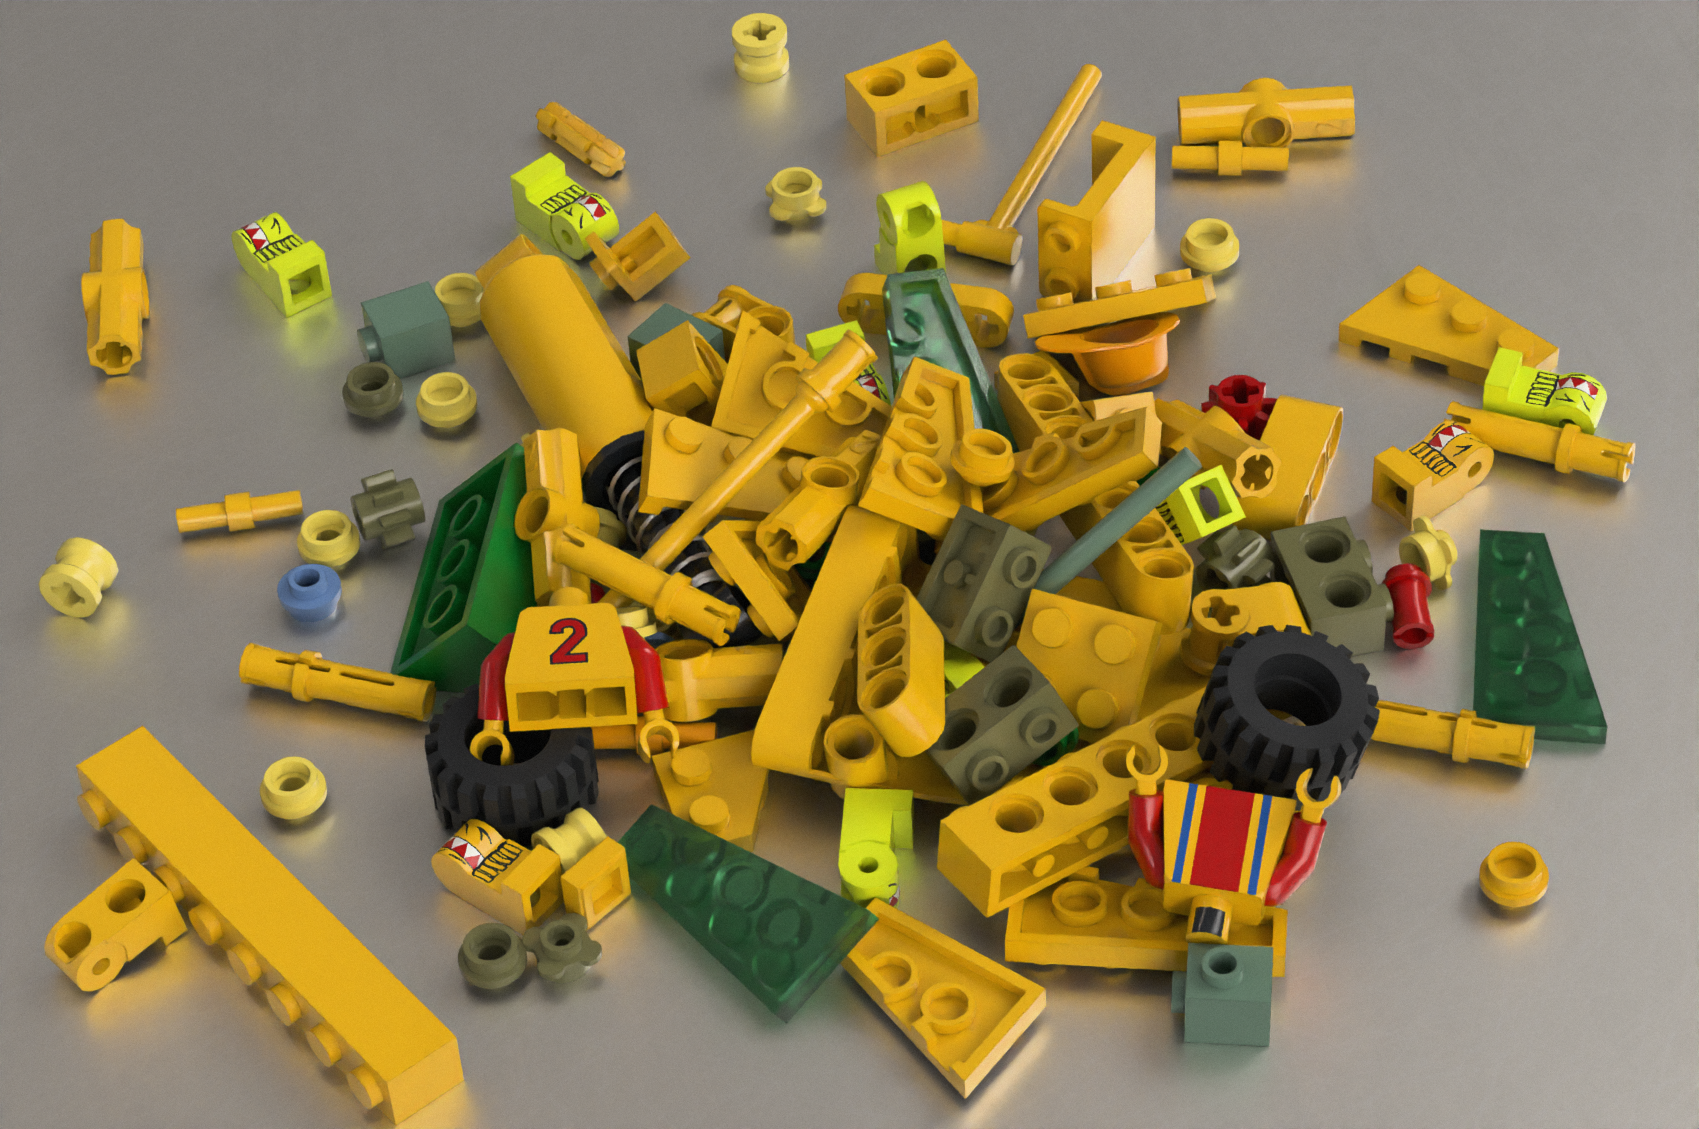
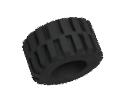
(1293, 676)
(551, 780)

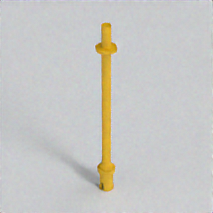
(815, 393)

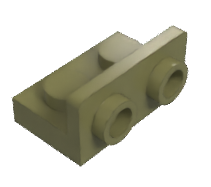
(982, 582)

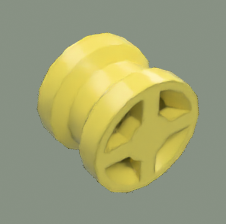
(760, 47)
(78, 577)
(572, 839)

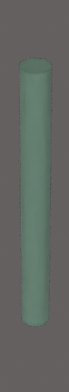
(1117, 523)

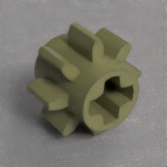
(387, 509)
(1234, 560)

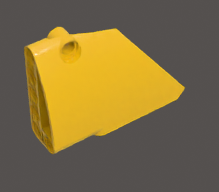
(812, 711)

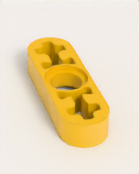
(971, 300)

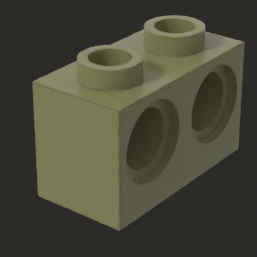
(1334, 583)
(998, 726)

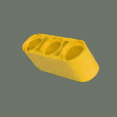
(1305, 442)
(901, 670)

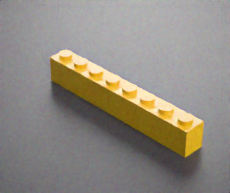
(270, 927)

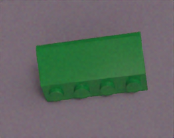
(469, 579)

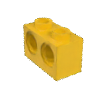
(911, 98)
(682, 374)

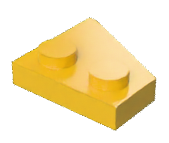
(715, 787)

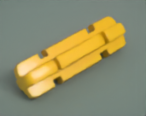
(580, 139)

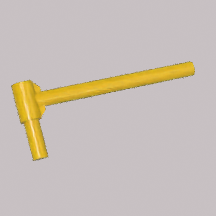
(998, 238)

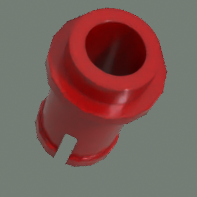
(1409, 595)

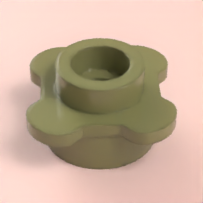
(563, 948)

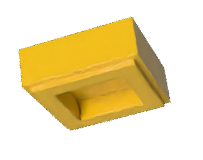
(597, 882)

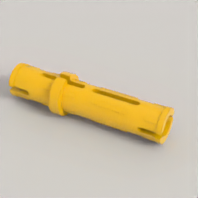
(1564, 446)
(667, 595)
(313, 677)
(1454, 734)

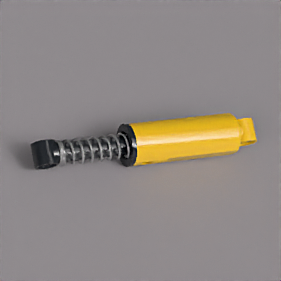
(586, 384)

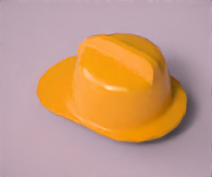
(1118, 355)

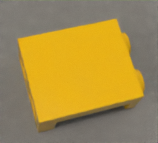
(1102, 233)

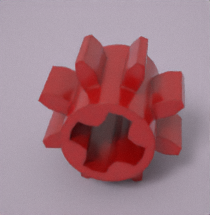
(1244, 401)

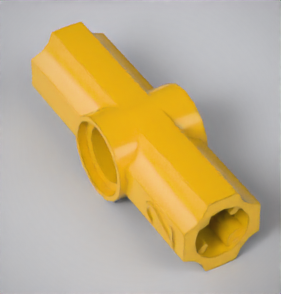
(1266, 115)
(115, 297)
(1218, 441)
(819, 502)
(550, 505)
(712, 678)

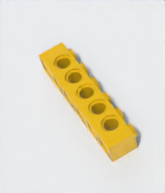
(1067, 811)

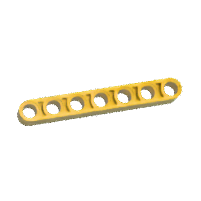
(1148, 564)

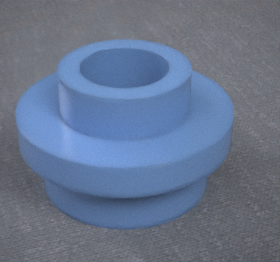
(310, 592)

